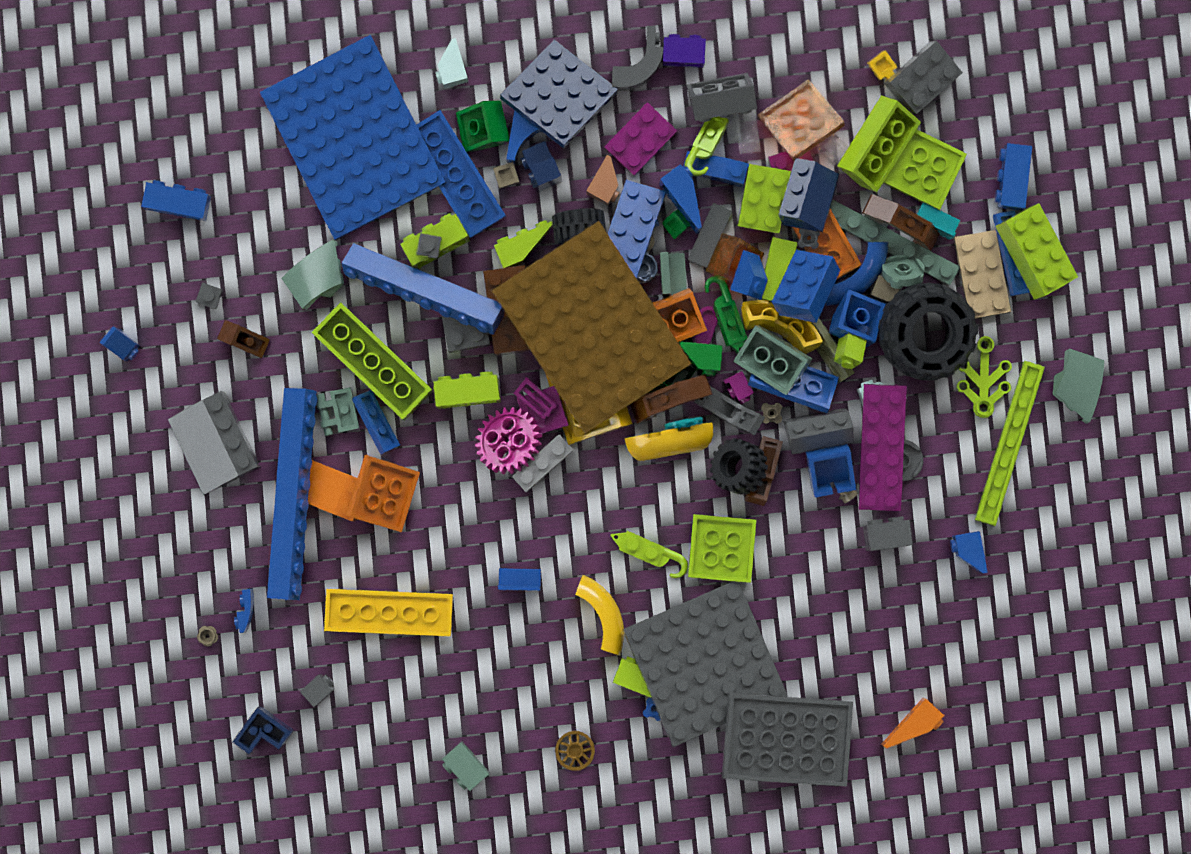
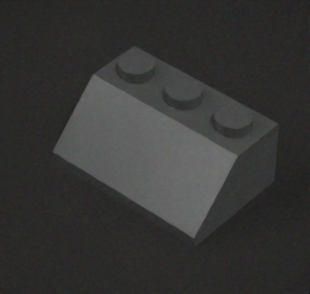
(722, 97)
(819, 430)

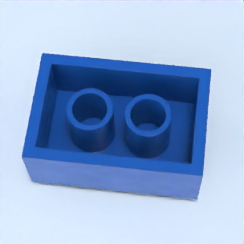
(806, 286)

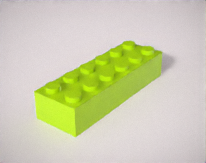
(372, 361)

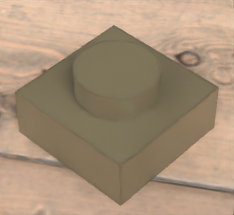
(506, 175)

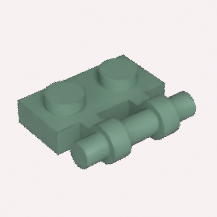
(344, 411)

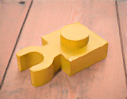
(882, 65)

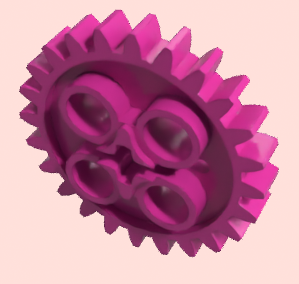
(498, 427)

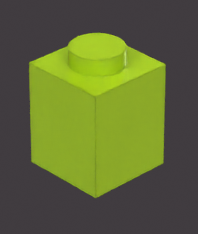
(850, 351)

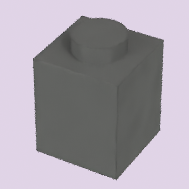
(318, 689)

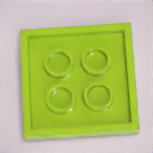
(926, 169)
(722, 548)

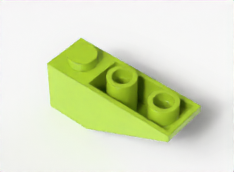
(518, 248)

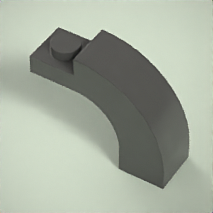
(637, 75)
(731, 412)

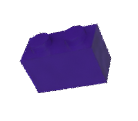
(684, 51)

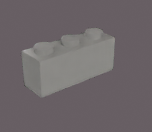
(544, 462)

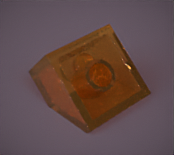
(727, 257)

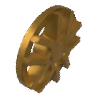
(575, 750)

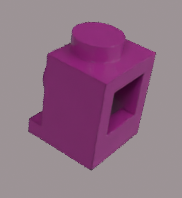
(739, 388)

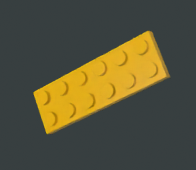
(388, 612)

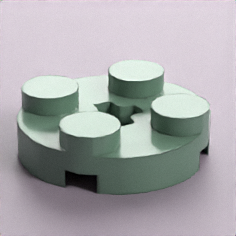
(911, 275)

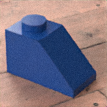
(750, 276)
(120, 344)
(970, 550)

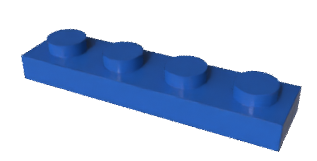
(1014, 279)

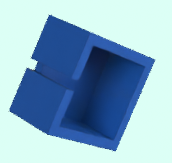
(829, 466)

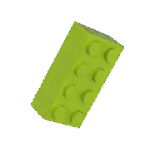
(879, 143)
(1036, 251)

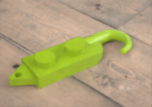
(706, 142)
(649, 551)

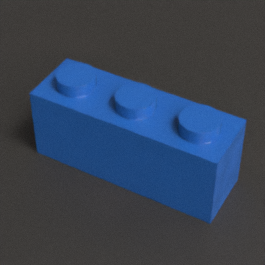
(1013, 176)
(176, 200)

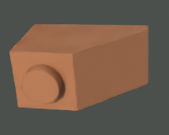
(604, 184)

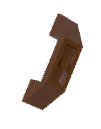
(902, 219)
(670, 397)

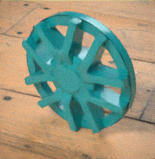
(683, 423)

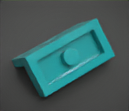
(943, 222)

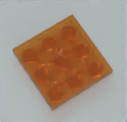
(801, 120)

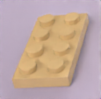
(982, 273)

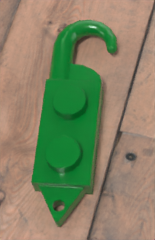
(727, 315)

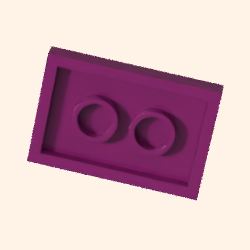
(640, 139)

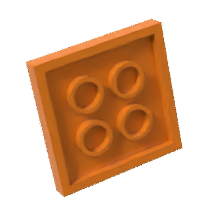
(383, 493)

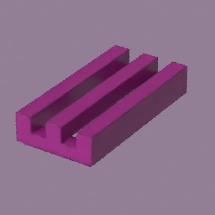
(549, 410)

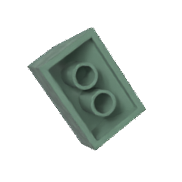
(772, 359)

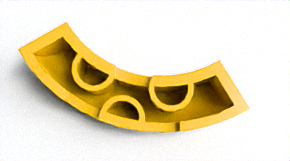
(798, 332)
(670, 442)
(608, 612)

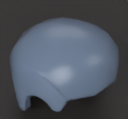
(648, 269)

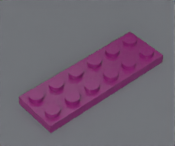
(882, 447)

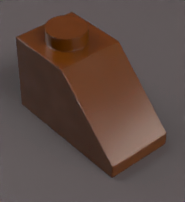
(243, 339)

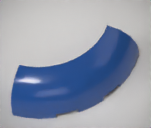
(864, 276)

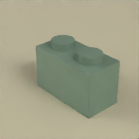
(465, 766)

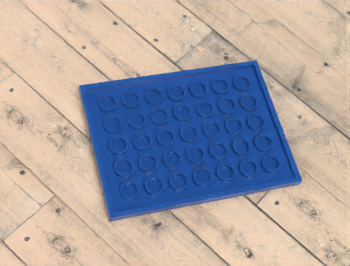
(352, 137)

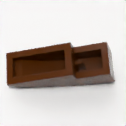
(771, 450)

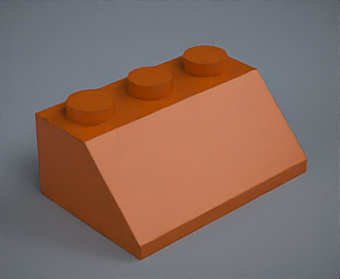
(681, 314)

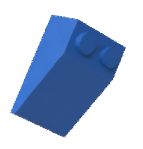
(681, 192)

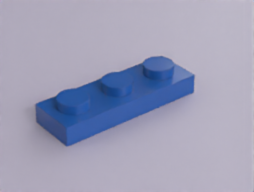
(375, 422)

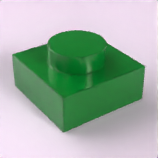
(676, 224)

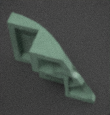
(315, 275)
(1079, 383)

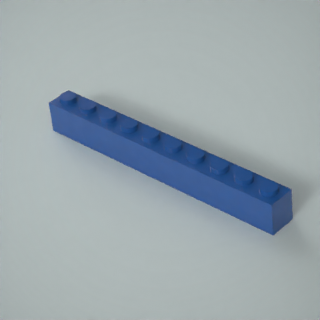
(292, 494)

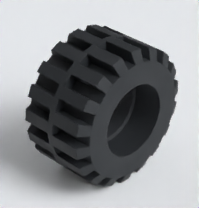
(572, 222)
(725, 463)

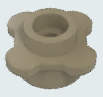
(771, 418)

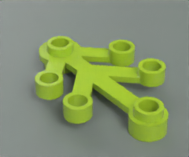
(984, 381)

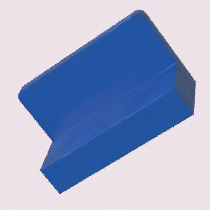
(519, 579)

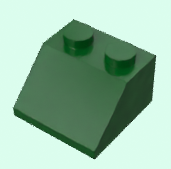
(482, 126)
(703, 357)

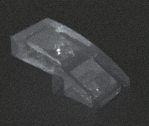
(747, 132)

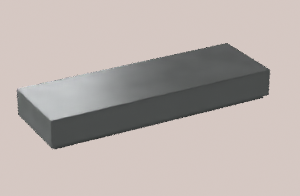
(709, 235)

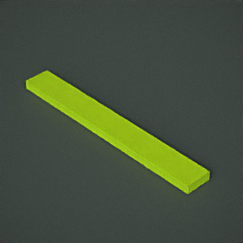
(1009, 443)

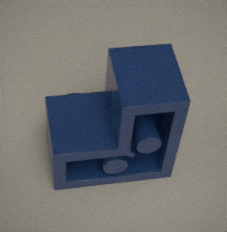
(542, 167)
(259, 726)

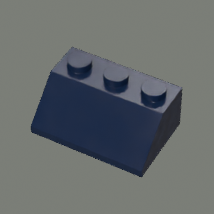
(808, 195)

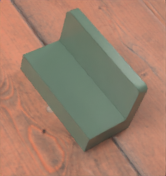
(672, 273)

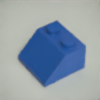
(857, 316)

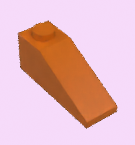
(917, 722)

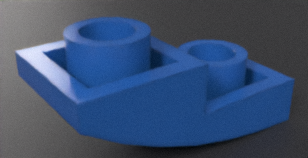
(244, 618)

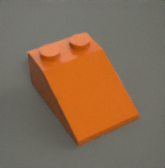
(331, 490)

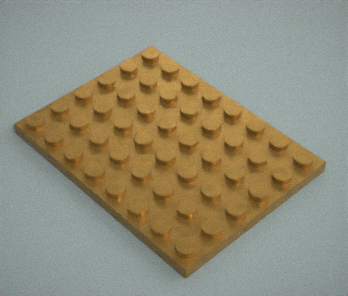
(591, 327)

